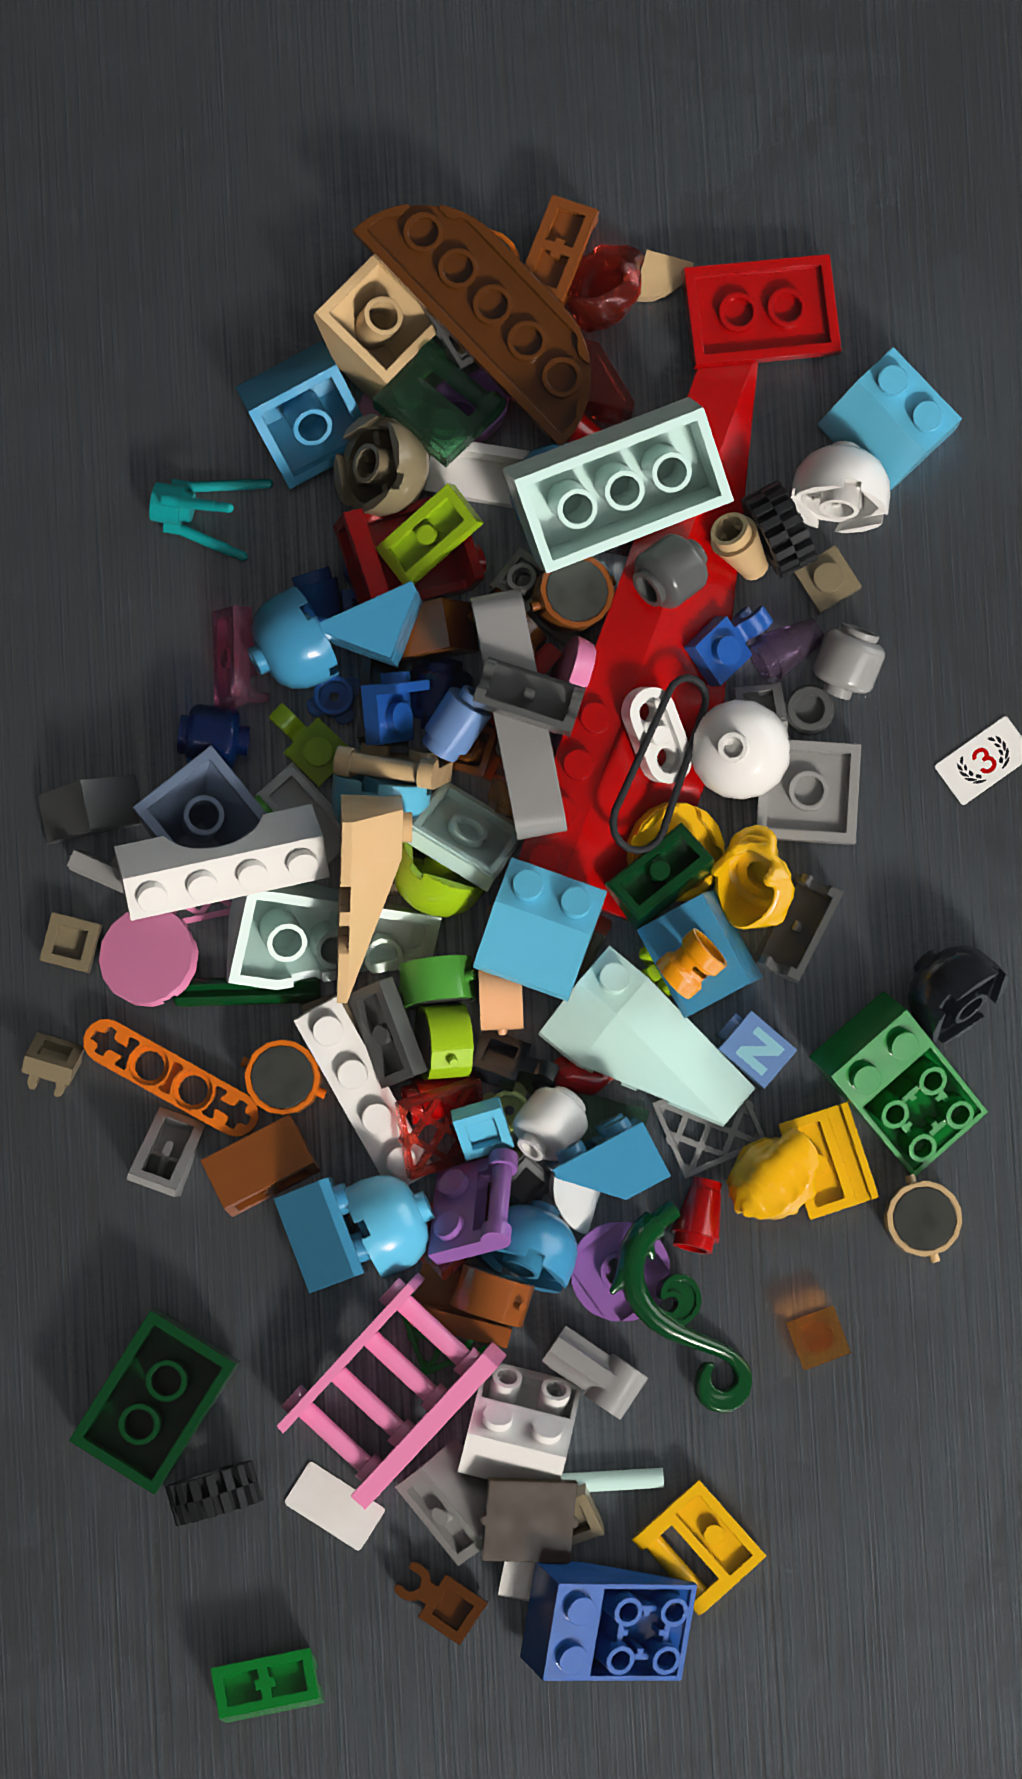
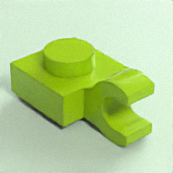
(312, 746)

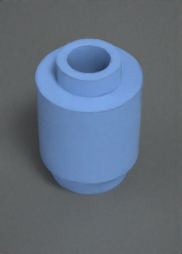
(455, 724)

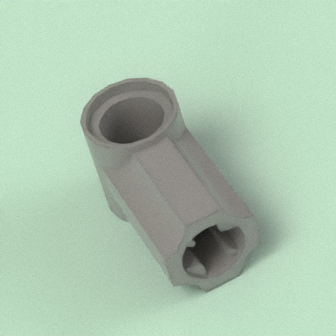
(604, 1377)

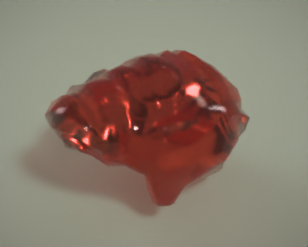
(605, 286)

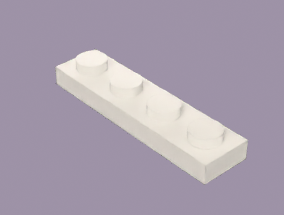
(354, 1082)

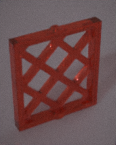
(408, 1139)

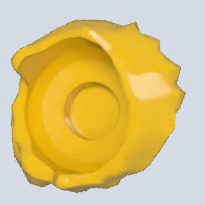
(753, 880)
(774, 1176)

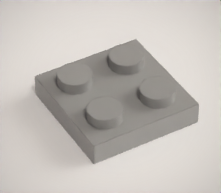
(815, 795)

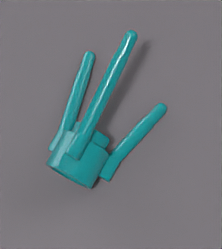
(176, 503)

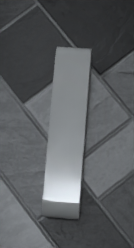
(523, 747)

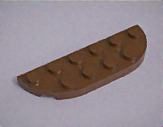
(488, 308)

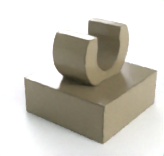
(52, 1060)

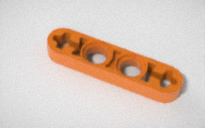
(169, 1082)

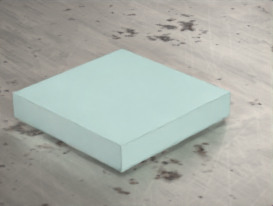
(465, 835)

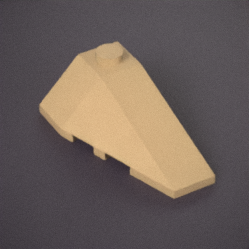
(368, 862)

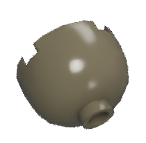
(381, 466)

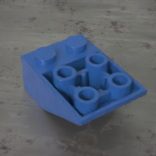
(606, 1624)

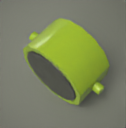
(445, 1040)

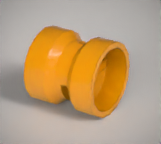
(691, 963)

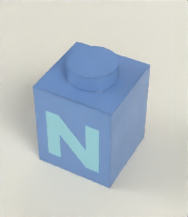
(754, 1048)

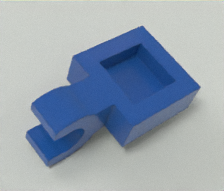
(721, 644)

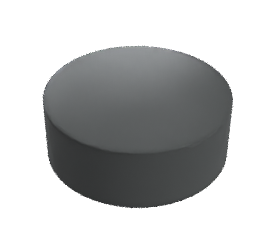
(809, 710)

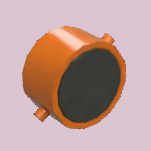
(283, 1077)

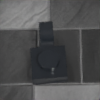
(506, 1060)

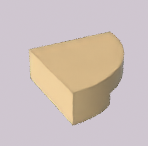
(661, 275)

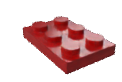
(761, 311)

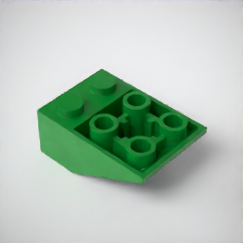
(898, 1083)

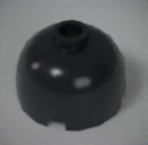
(952, 989)

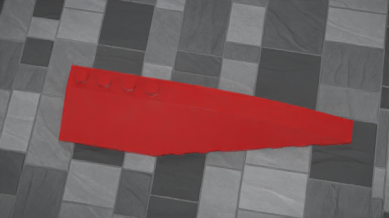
(646, 649)

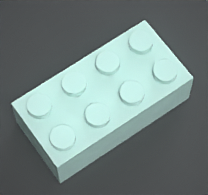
(618, 484)

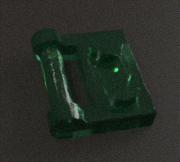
(431, 416)

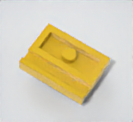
(843, 1170)

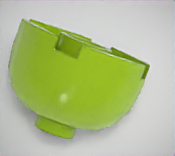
(432, 886)

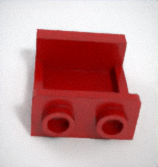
(371, 575)

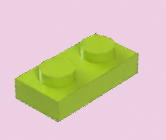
(429, 535)

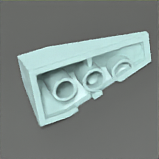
(295, 935)

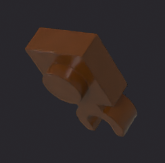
(448, 1605)

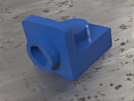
(388, 708)

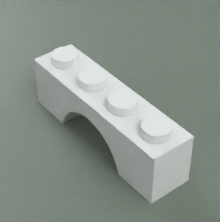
(168, 877)

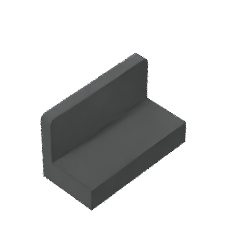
(387, 1032)

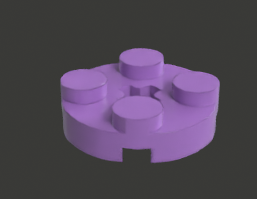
(592, 1266)

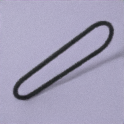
(638, 759)

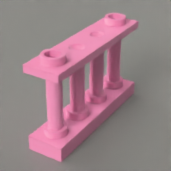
(404, 1435)

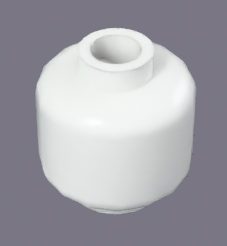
(550, 1122)

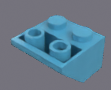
(615, 1161)
(322, 1234)

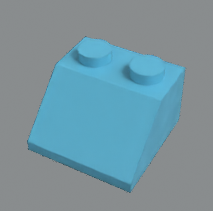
(892, 416)
(539, 929)

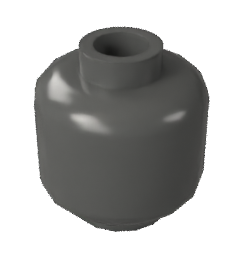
(670, 571)

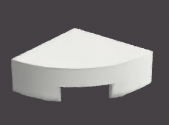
(574, 1203)

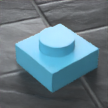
(482, 1128)

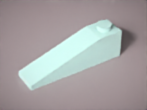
(637, 1036)

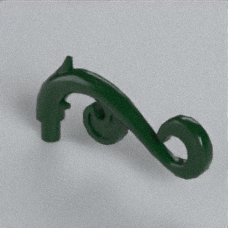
(671, 1324)

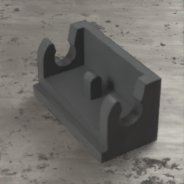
(528, 696)
(791, 944)

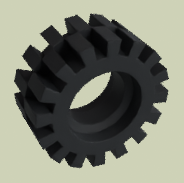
(780, 529)
(214, 1493)

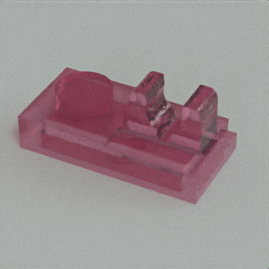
(231, 659)

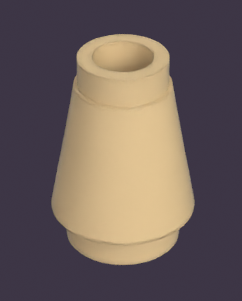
(739, 544)

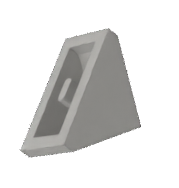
(167, 1152)

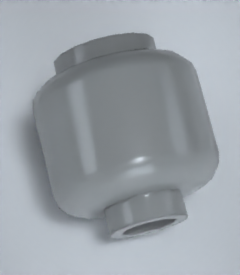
(848, 661)

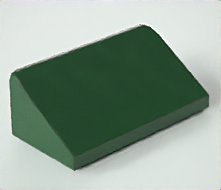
(660, 876)

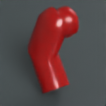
(578, 1079)

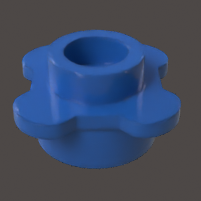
(342, 708)

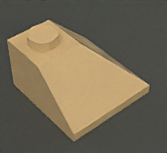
(373, 327)

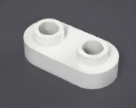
(668, 735)

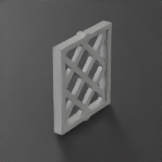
(673, 1138)

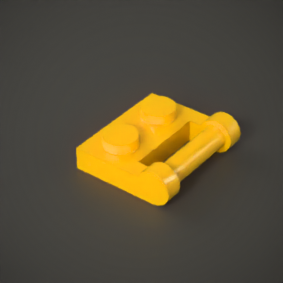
(710, 1534)

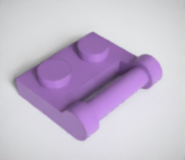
(461, 1207)

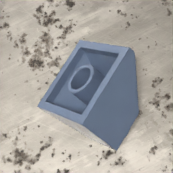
(201, 805)

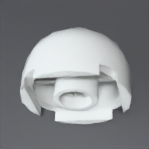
(842, 487)
(740, 749)

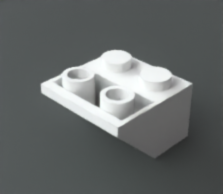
(520, 1425)

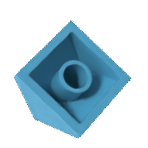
(378, 625)
(707, 916)

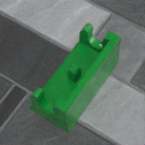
(266, 1685)

